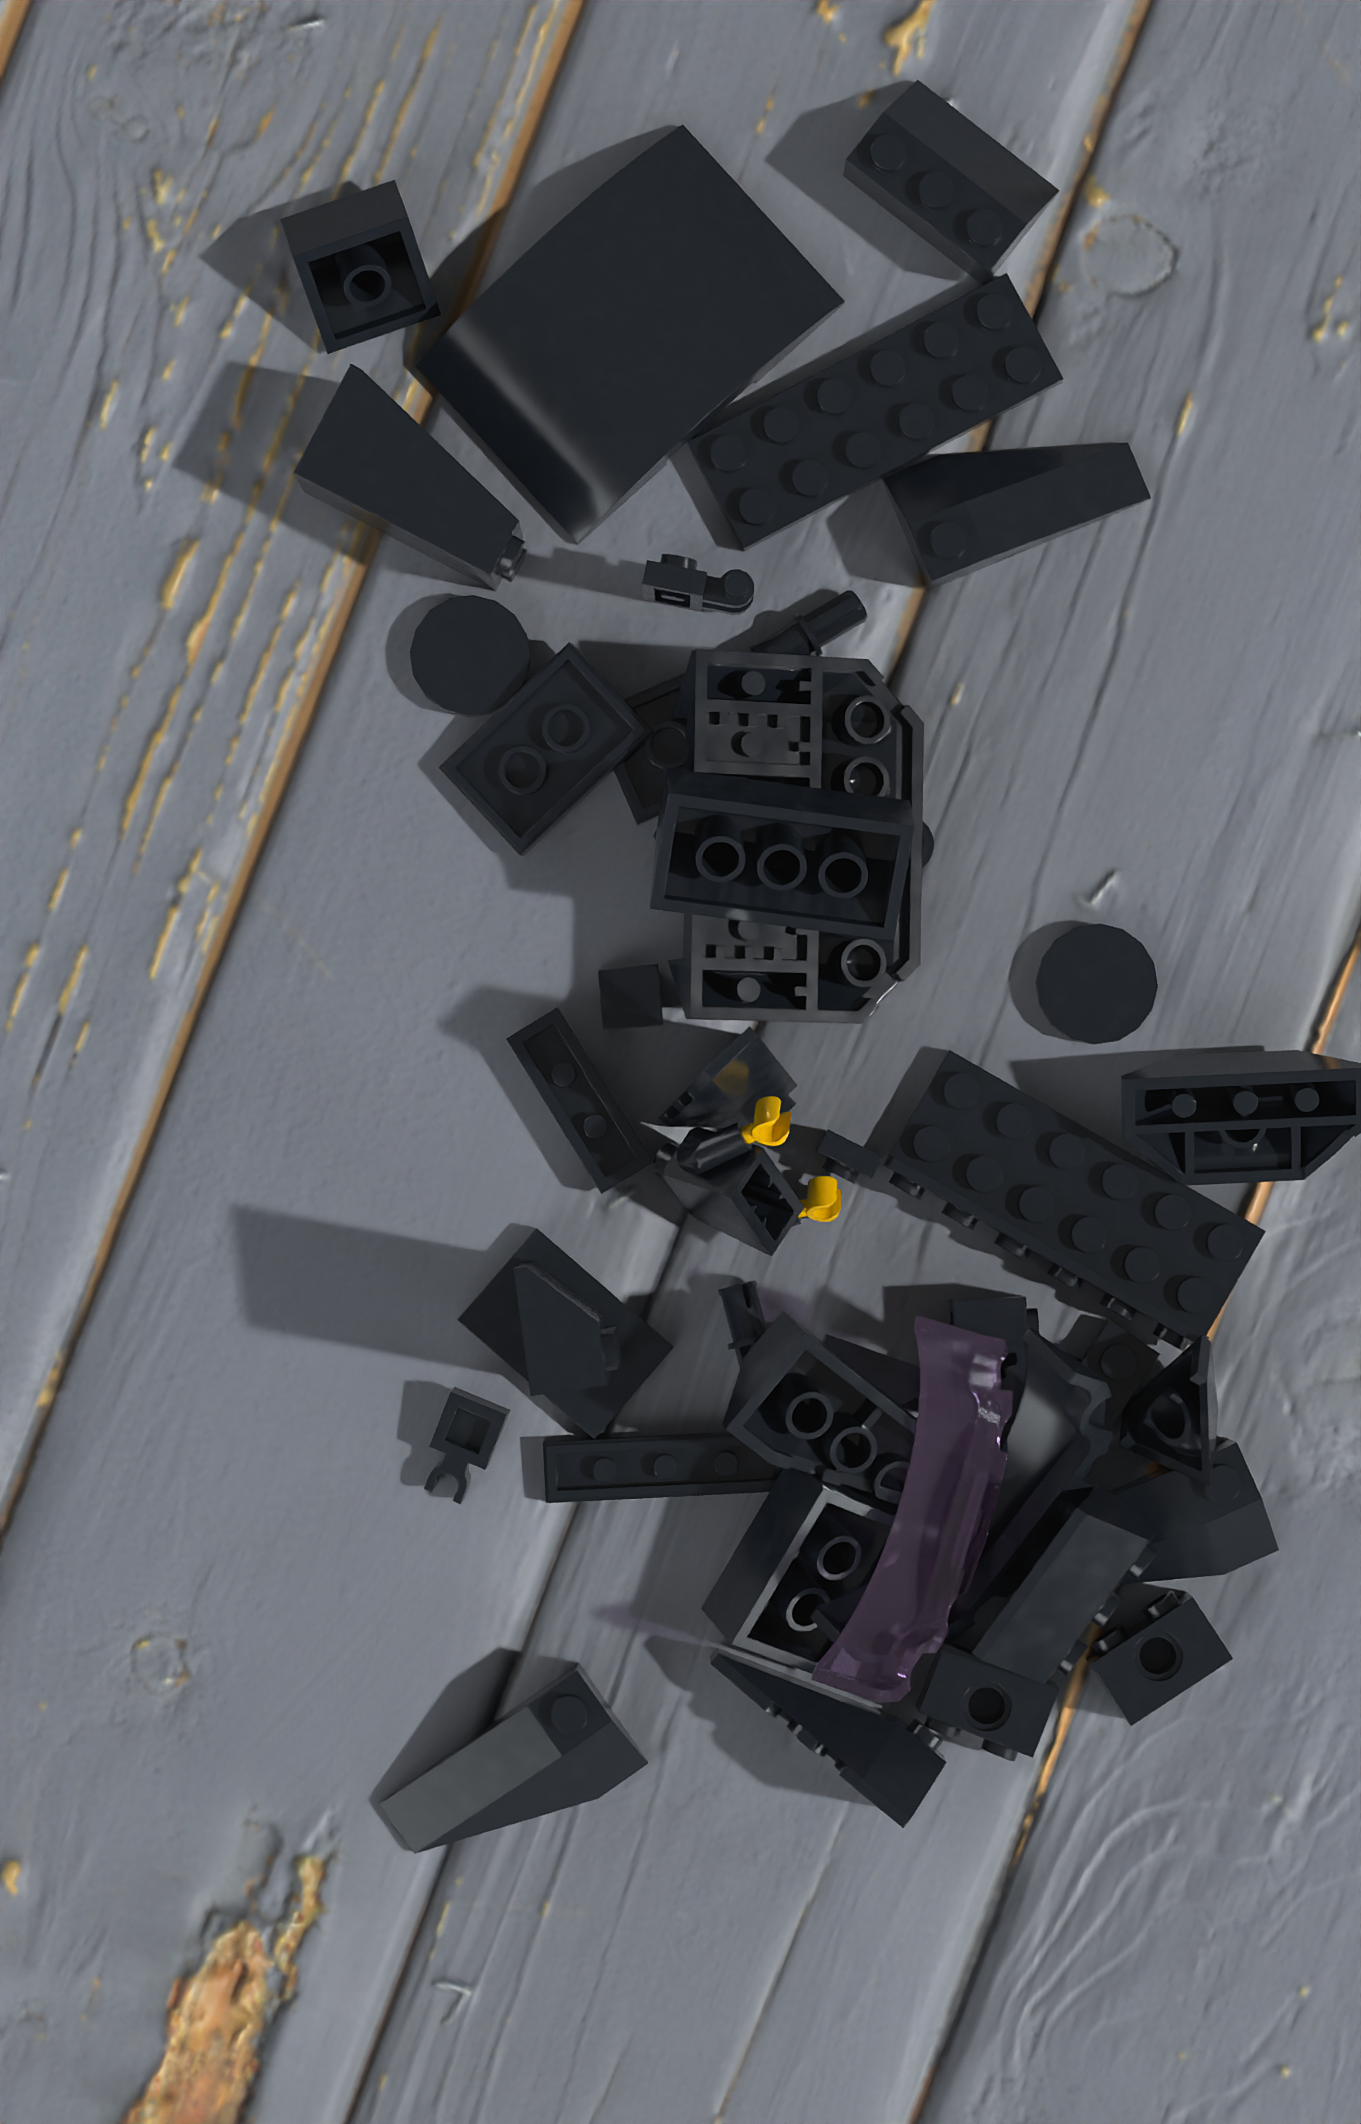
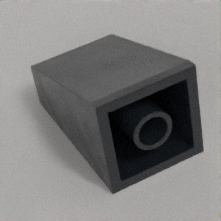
(401, 481)

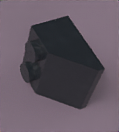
(360, 266)

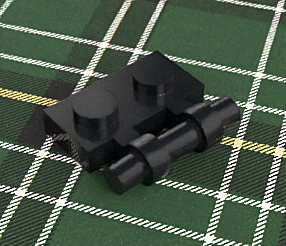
(679, 584)

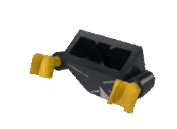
(737, 1184)

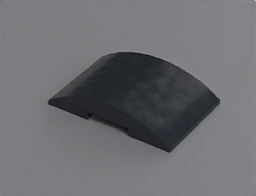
(627, 331)

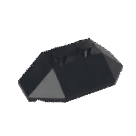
(1242, 1114)

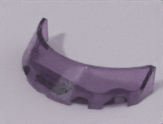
(939, 1519)

